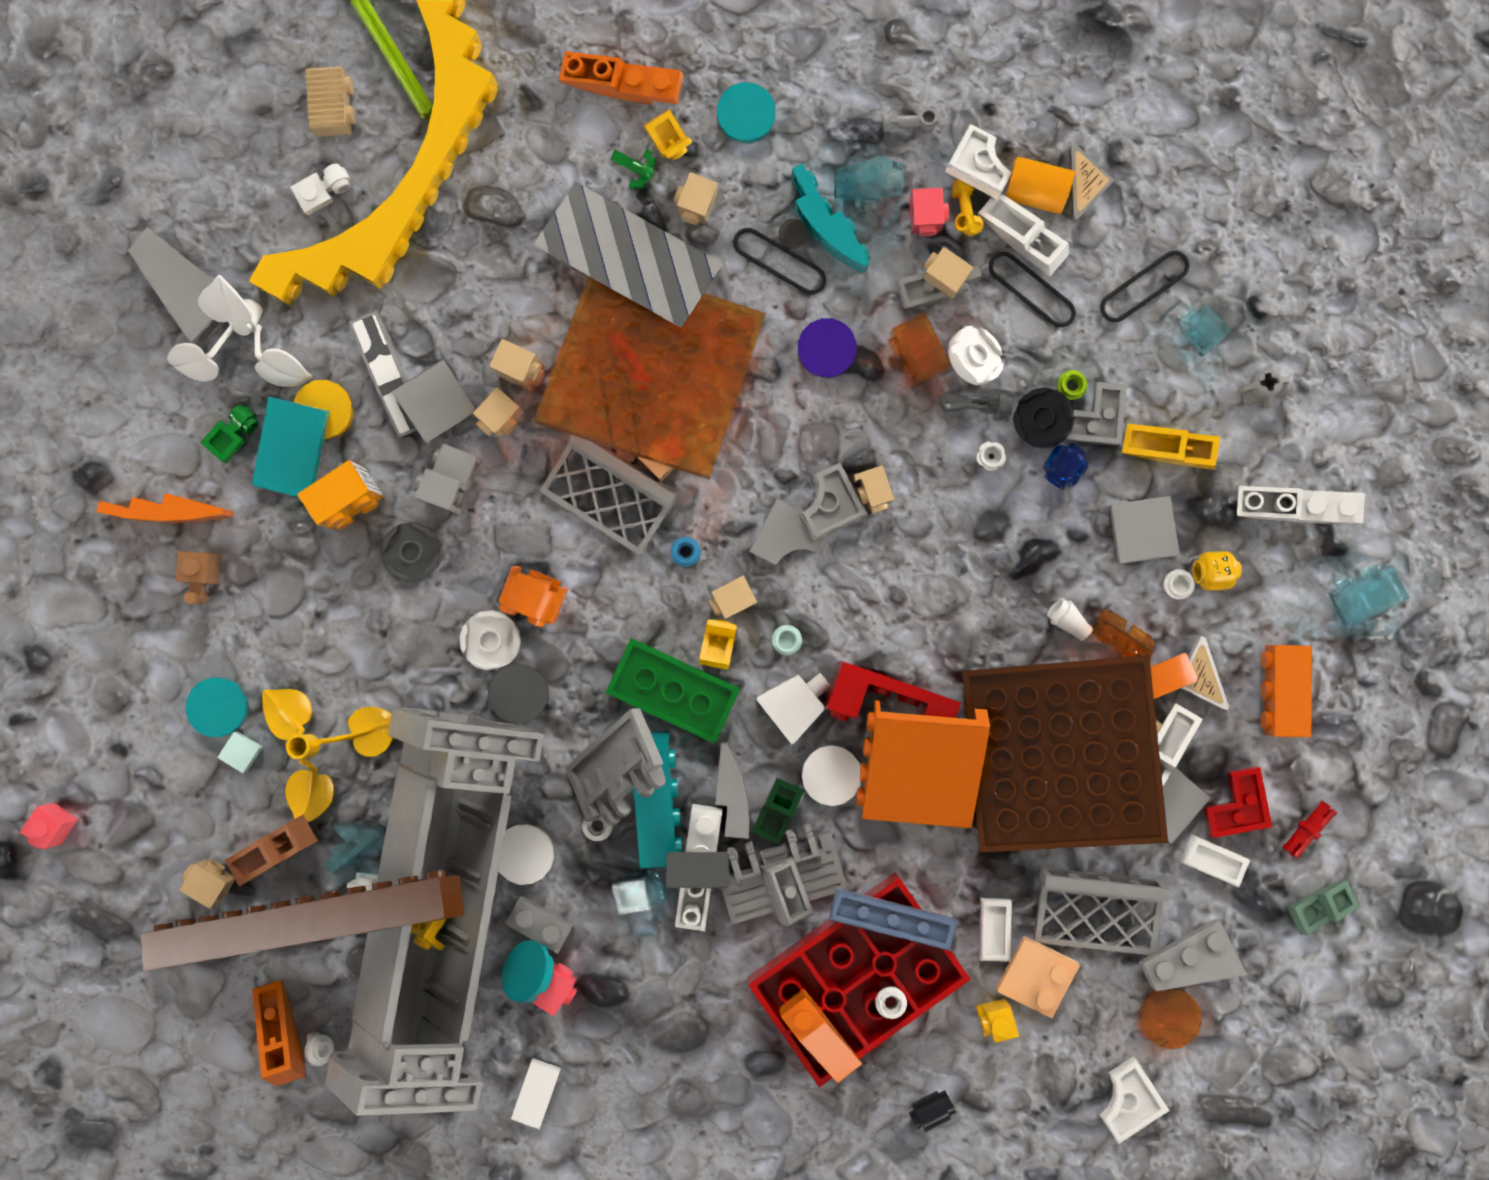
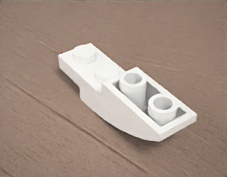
(1300, 505)
(702, 837)

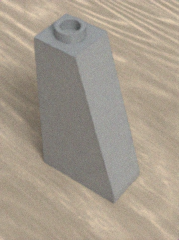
(176, 283)

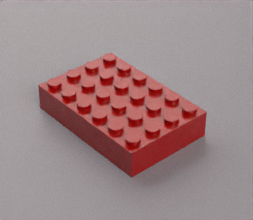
(846, 970)

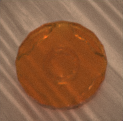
(1170, 1018)

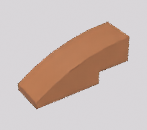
(271, 850)

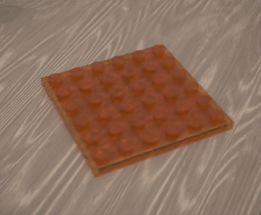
(649, 383)

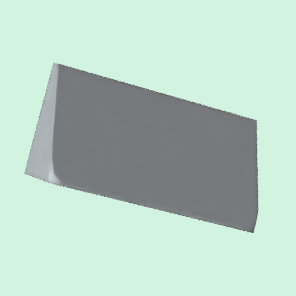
(786, 891)

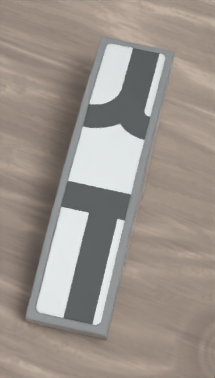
(382, 365)

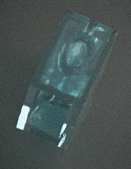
(869, 180)

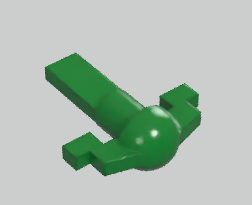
(645, 171)

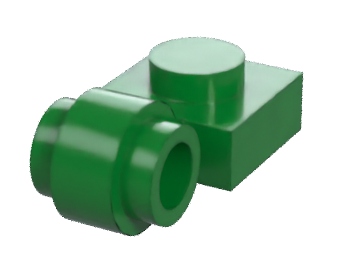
(225, 439)

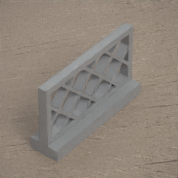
(623, 470)
(1106, 886)

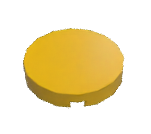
(329, 397)

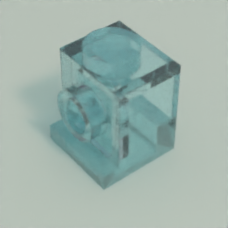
(1204, 329)

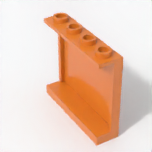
(922, 768)

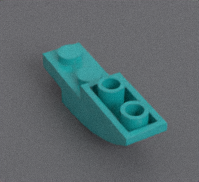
(832, 232)

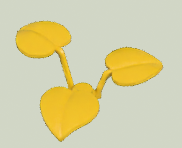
(286, 713)

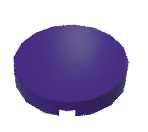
(827, 348)

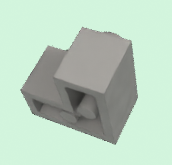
(450, 479)

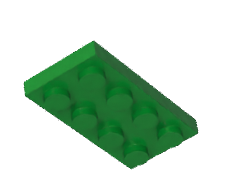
(672, 690)

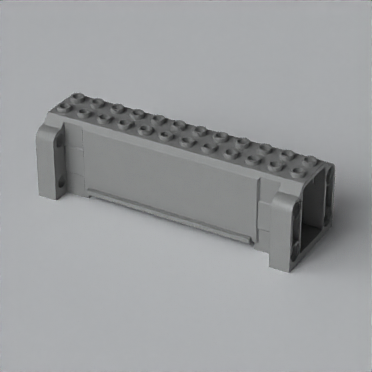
(416, 1002)

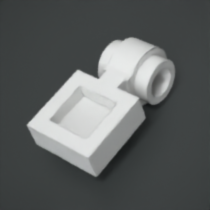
(314, 193)

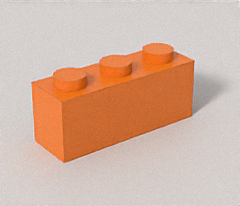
(1287, 690)

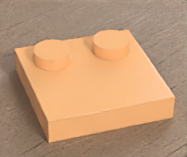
(1037, 976)

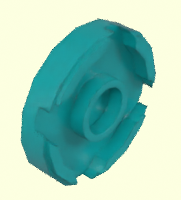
(746, 112)
(216, 707)
(527, 971)

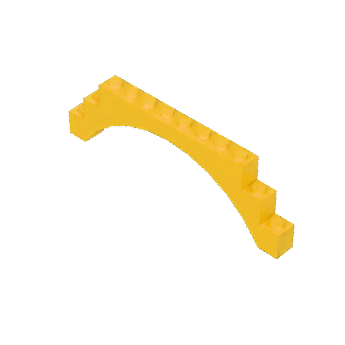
(382, 237)

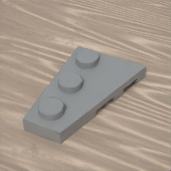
(1194, 959)

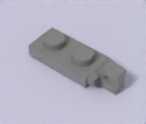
(917, 292)

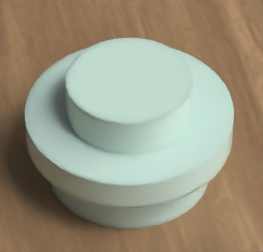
(787, 640)

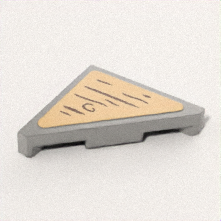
(1088, 181)

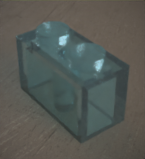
(1367, 595)

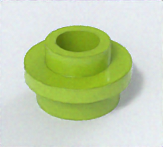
(1080, 381)

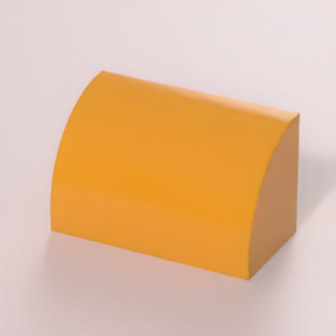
(1039, 185)

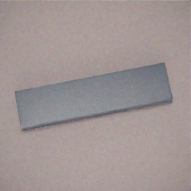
(893, 919)

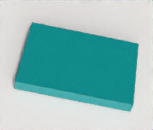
(290, 446)

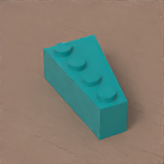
(656, 814)

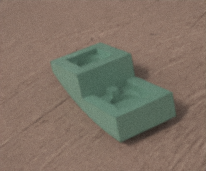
(1322, 906)

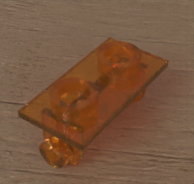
(1111, 631)

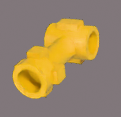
(966, 221)

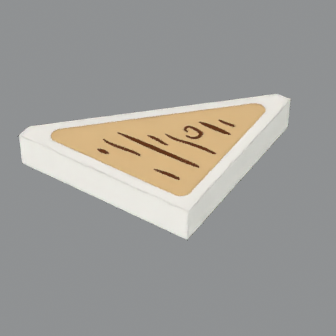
(1208, 684)

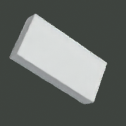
(1215, 860)
(995, 929)
(536, 1093)

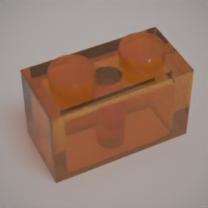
(919, 349)

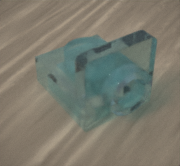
(638, 894)

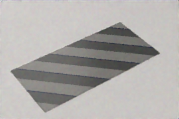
(628, 254)

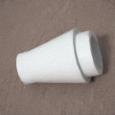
(1068, 618)

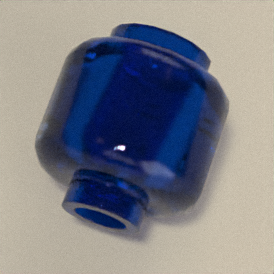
(1065, 466)

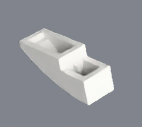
(1025, 233)
(1174, 737)

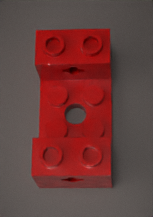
(851, 685)

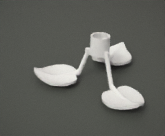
(224, 304)

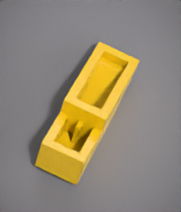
(1171, 446)

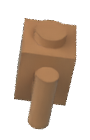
(197, 570)

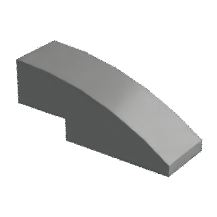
(733, 794)

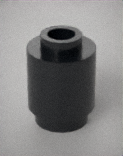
(932, 1111)

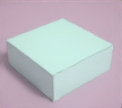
(240, 752)

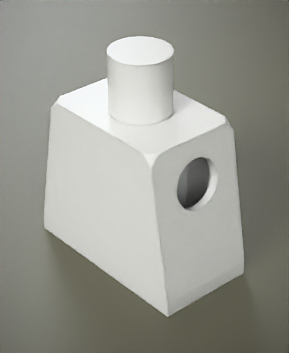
(794, 704)

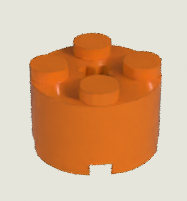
(532, 596)

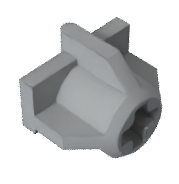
(1265, 388)

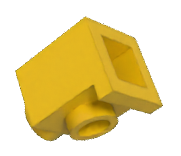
(997, 1020)

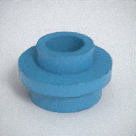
(685, 542)

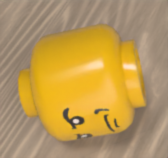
(1216, 570)

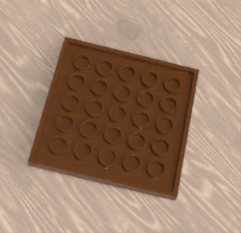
(1068, 755)

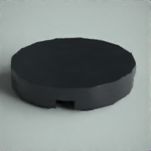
(1044, 418)

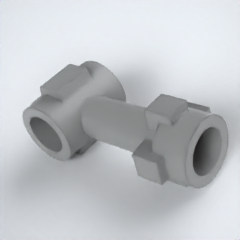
(925, 121)

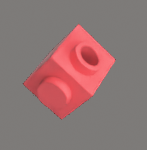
(927, 211)
(48, 826)
(559, 990)

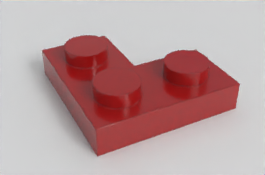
(1246, 812)

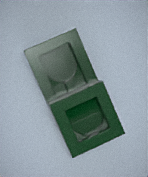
(777, 811)

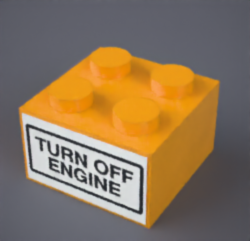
(341, 496)

